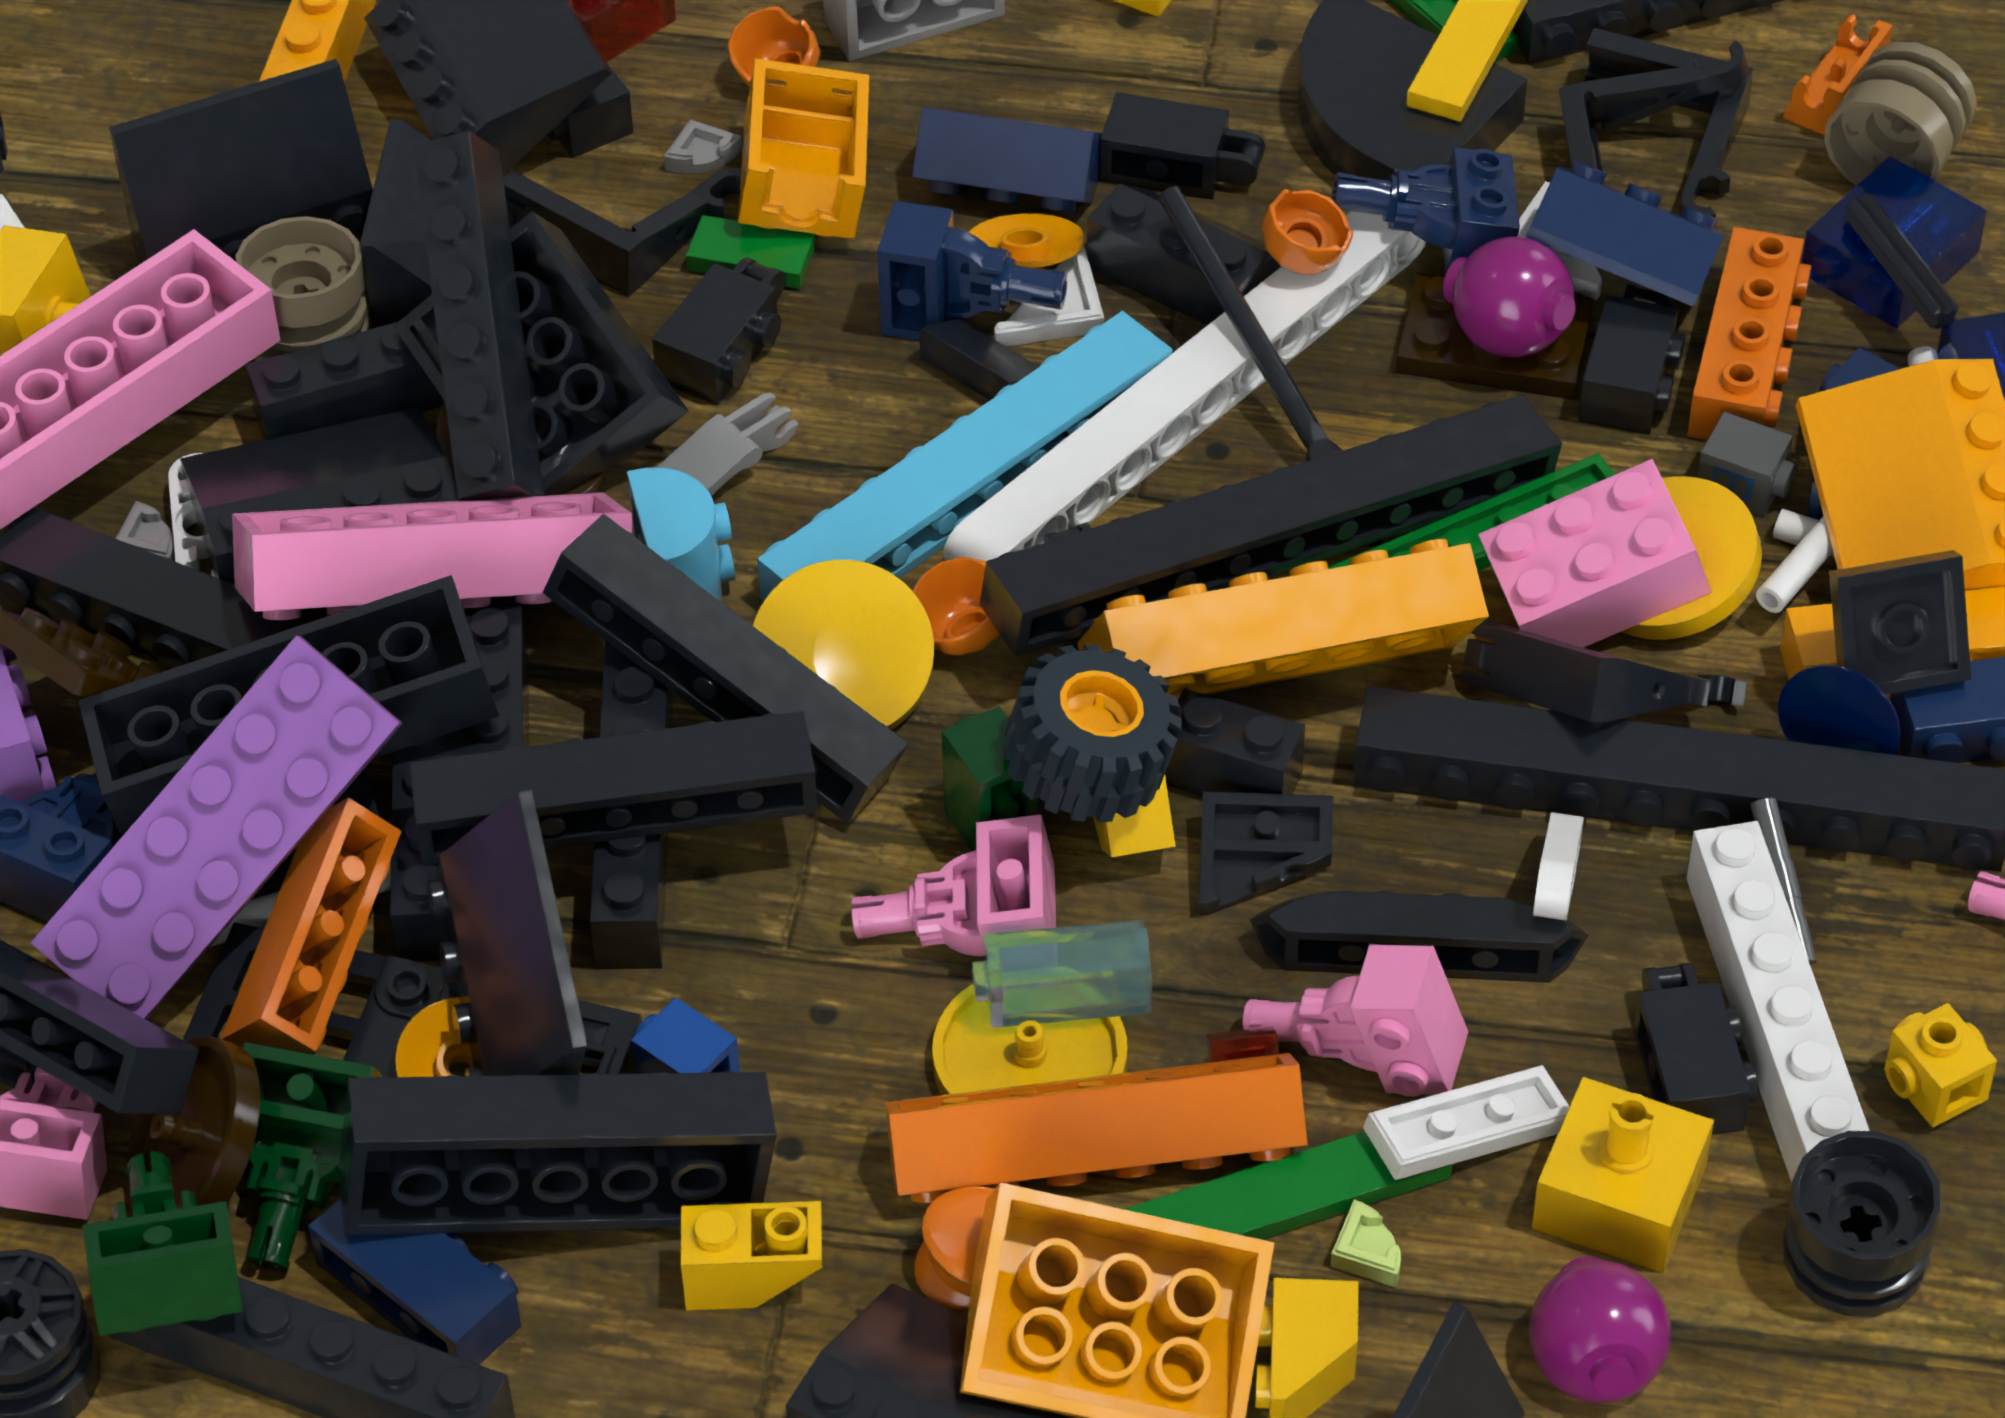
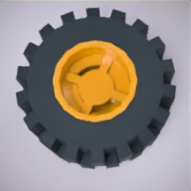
(1091, 733)

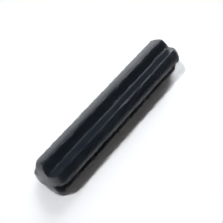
(1901, 261)

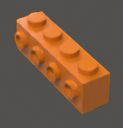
(1748, 331)
(313, 931)

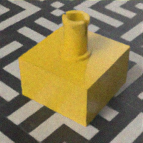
(36, 282)
(1622, 1174)

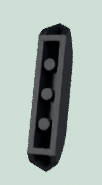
(1470, 934)

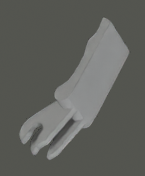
(732, 442)

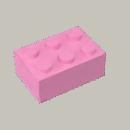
(1597, 559)

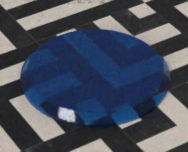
(1838, 710)

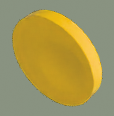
(1727, 551)
(856, 633)
(978, 1057)

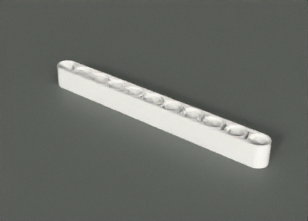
(1179, 399)

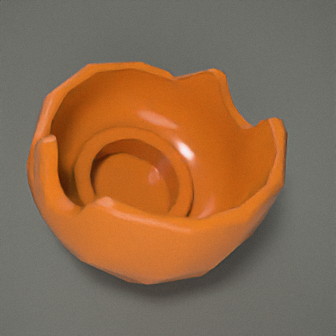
(772, 37)
(1305, 231)
(952, 601)

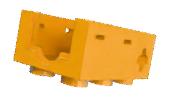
(804, 149)

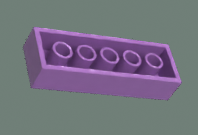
(217, 831)

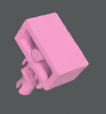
(984, 891)
(1385, 1020)
(50, 1148)

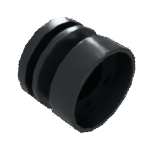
(1861, 1223)
(44, 1339)

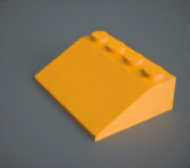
(1913, 466)
(1111, 1311)

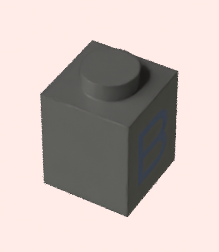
(1749, 461)

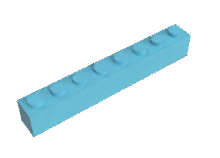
(920, 500)

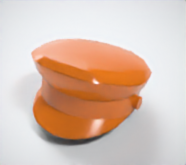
(950, 1246)

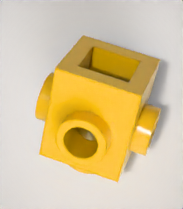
(1939, 1064)

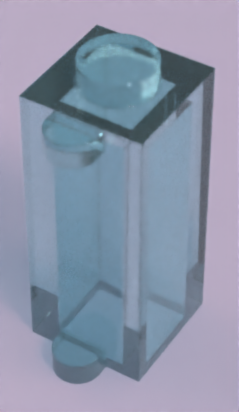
(1065, 973)

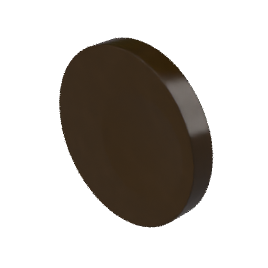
(215, 1129)

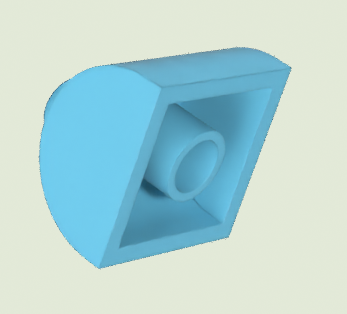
(682, 525)

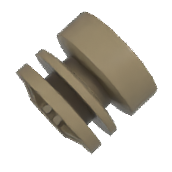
(1902, 106)
(312, 277)

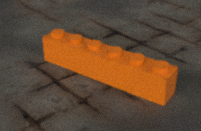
(1097, 1126)

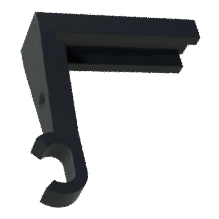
(1623, 55)
(1629, 98)
(610, 252)
(1584, 680)

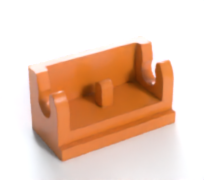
(1818, 95)

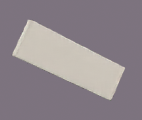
(1467, 1122)

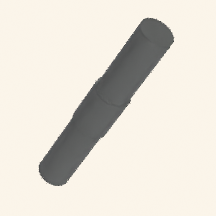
(1770, 823)

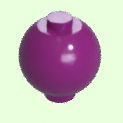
(1511, 296)
(1599, 1330)

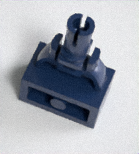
(1442, 204)
(946, 273)
(52, 844)

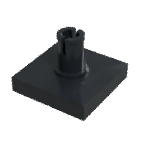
(1903, 621)

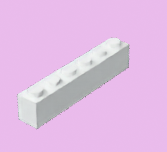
(1772, 990)

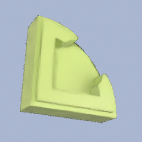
(1367, 1247)

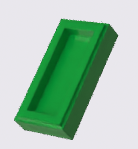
(728, 242)

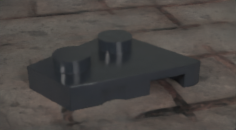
(1260, 844)

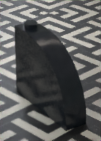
(1356, 88)

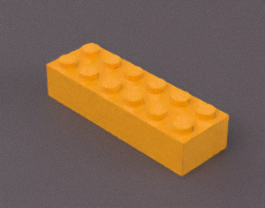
(1299, 622)

